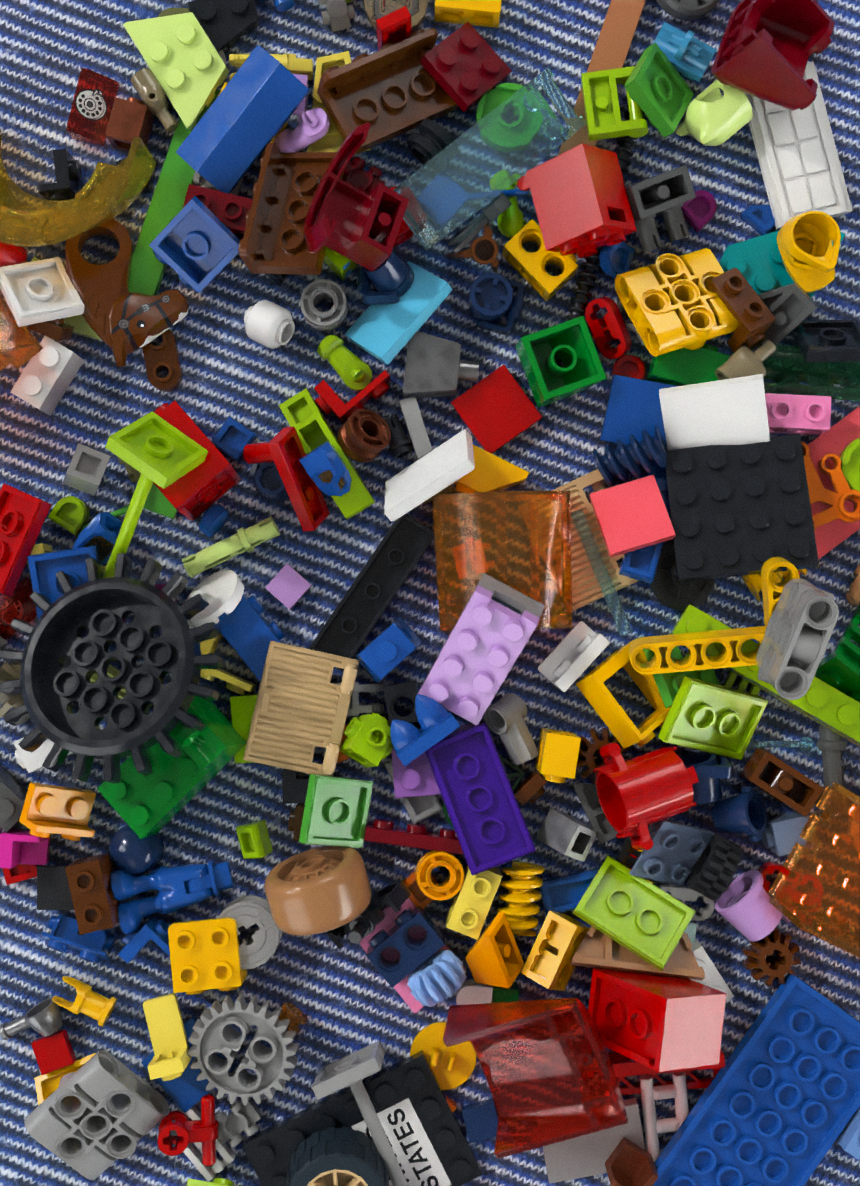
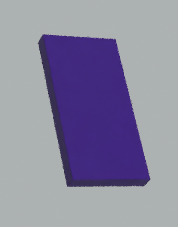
(479, 799)

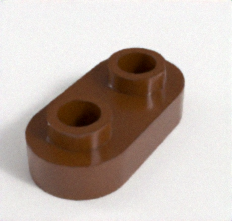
(161, 357)

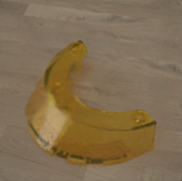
(42, 222)

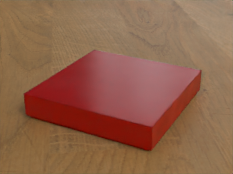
(496, 410)

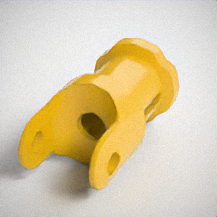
(87, 1001)

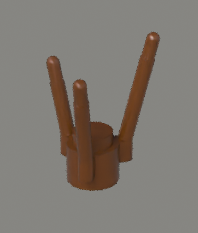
(481, 250)

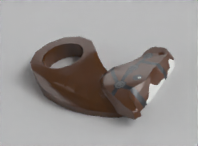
(116, 315)

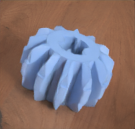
(437, 978)

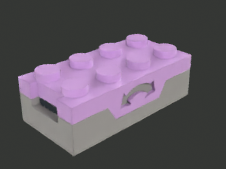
(481, 648)

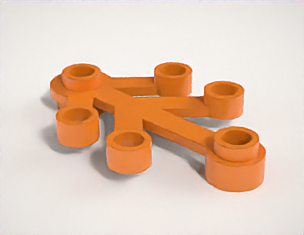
(835, 500)

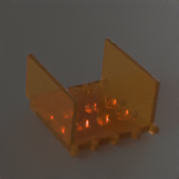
(824, 874)

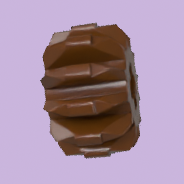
(589, 749)
(777, 965)

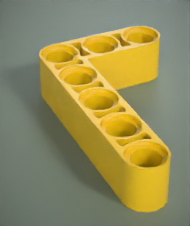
(699, 641)

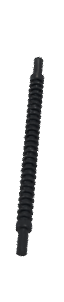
(590, 266)

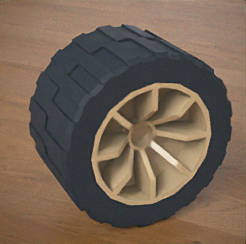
(337, 1159)

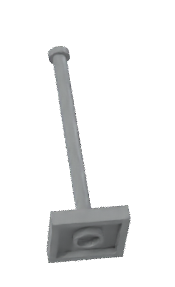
(349, 1073)

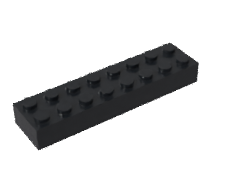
(374, 588)

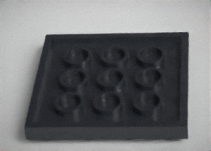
(740, 508)

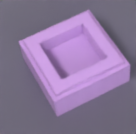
(288, 586)

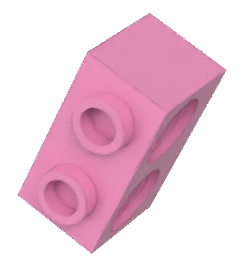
(798, 414)

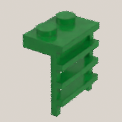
(842, 666)

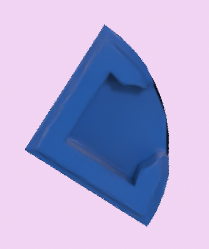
(759, 218)

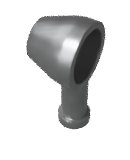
(43, 1018)

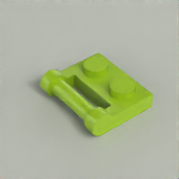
(603, 106)

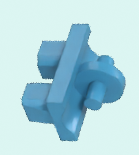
(684, 51)

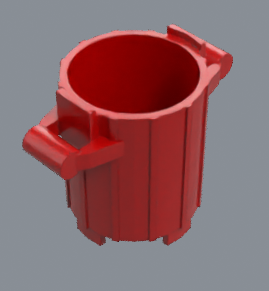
(642, 790)

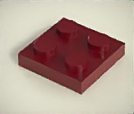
(465, 66)

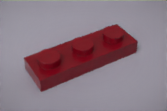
(413, 836)

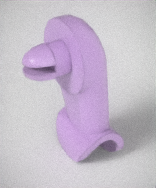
(311, 129)

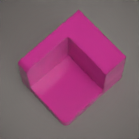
(22, 848)

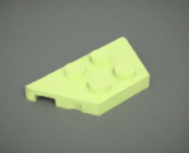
(180, 61)

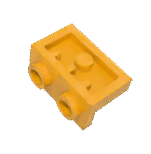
(58, 811)

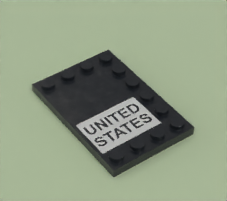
(412, 1113)

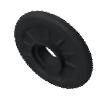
(670, 590)

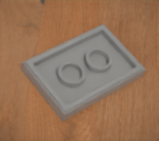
(588, 1153)

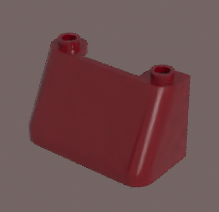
(770, 47)

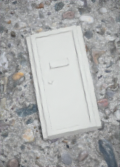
(798, 157)

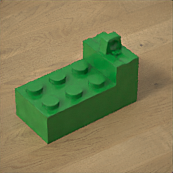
(155, 799)

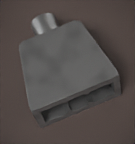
(435, 367)

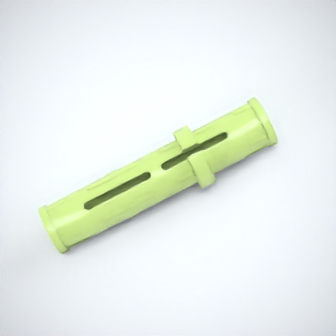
(234, 545)

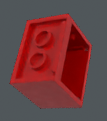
(206, 482)
(658, 1018)

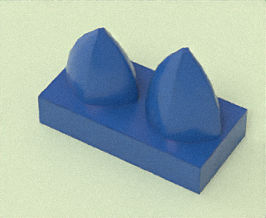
(435, 725)

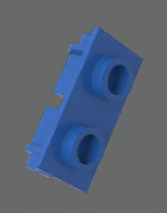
(65, 936)

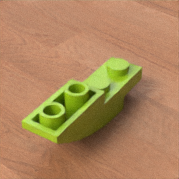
(313, 431)

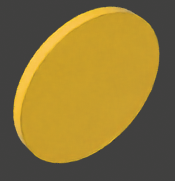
(450, 1064)

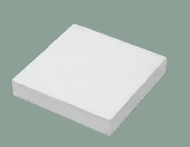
(39, 291)

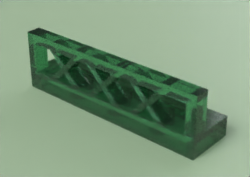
(788, 366)

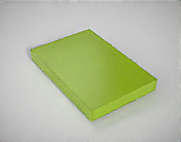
(712, 718)
(634, 913)

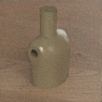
(154, 97)
(746, 362)

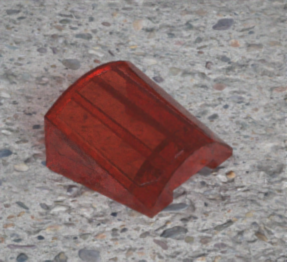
(542, 1070)

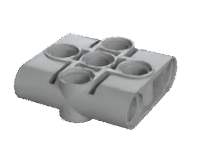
(796, 638)
(96, 1115)

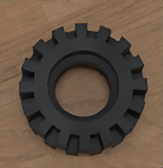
(715, 867)

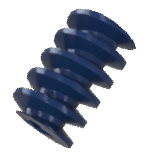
(631, 457)

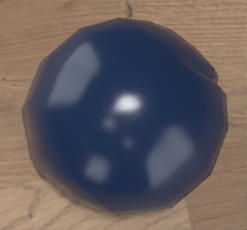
(135, 854)

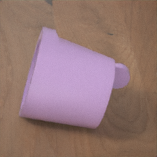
(748, 906)

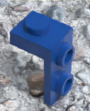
(136, 940)

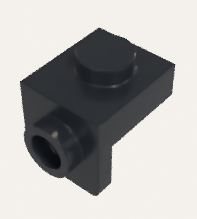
(67, 176)

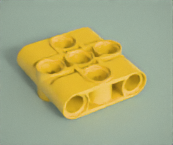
(674, 302)

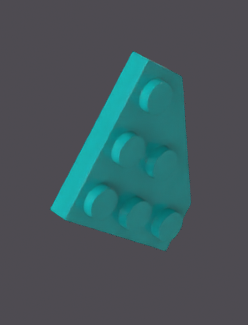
(759, 262)

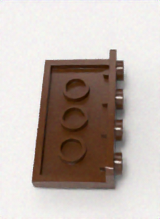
(385, 90)
(275, 223)

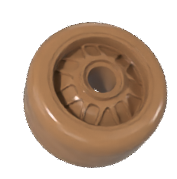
(318, 890)

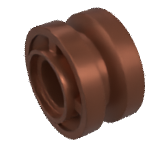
(364, 435)

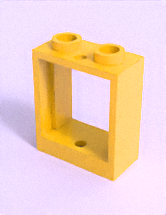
(608, 708)

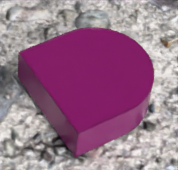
(700, 210)

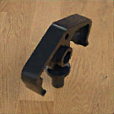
(392, 895)

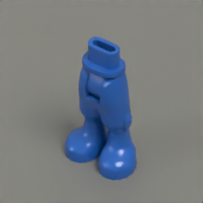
(176, 886)

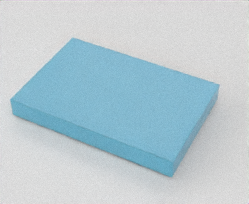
(388, 327)

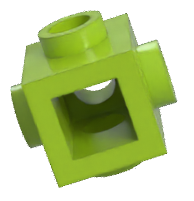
(367, 740)

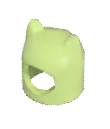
(716, 118)

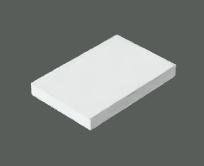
(715, 413)
(429, 475)

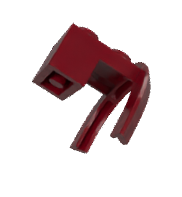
(350, 220)

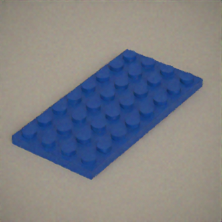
(776, 1099)

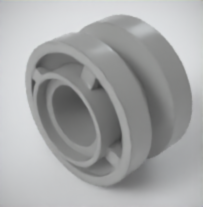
(319, 291)

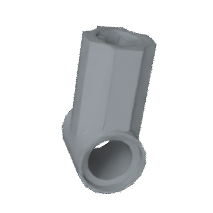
(508, 722)

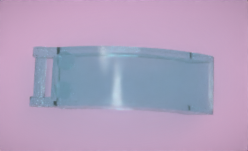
(487, 159)

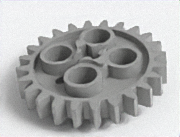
(215, 1035)

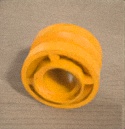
(450, 886)

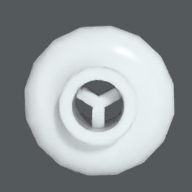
(269, 324)

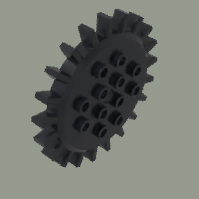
(53, 690)

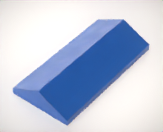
(242, 120)

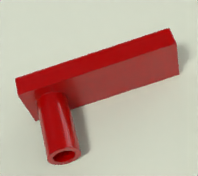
(304, 494)

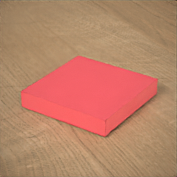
(632, 516)

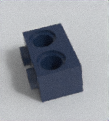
(411, 951)

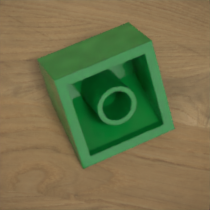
(572, 345)

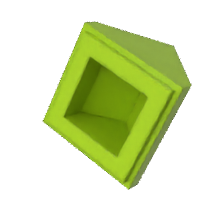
(254, 839)

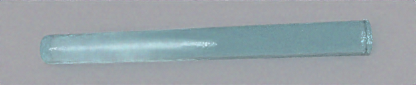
(601, 572)

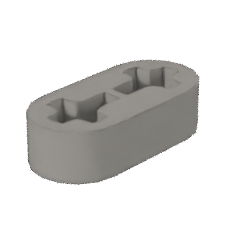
(415, 426)
(684, 893)

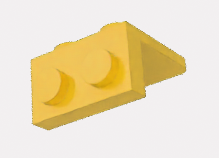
(205, 956)

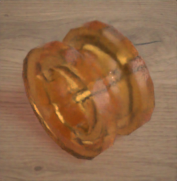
(295, 1015)

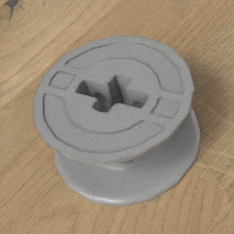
(265, 939)

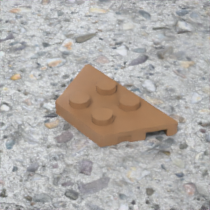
(603, 952)

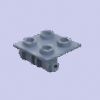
(673, 852)

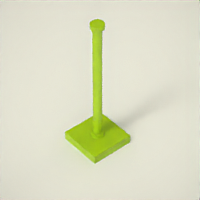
(160, 456)

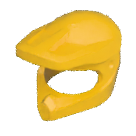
(808, 249)

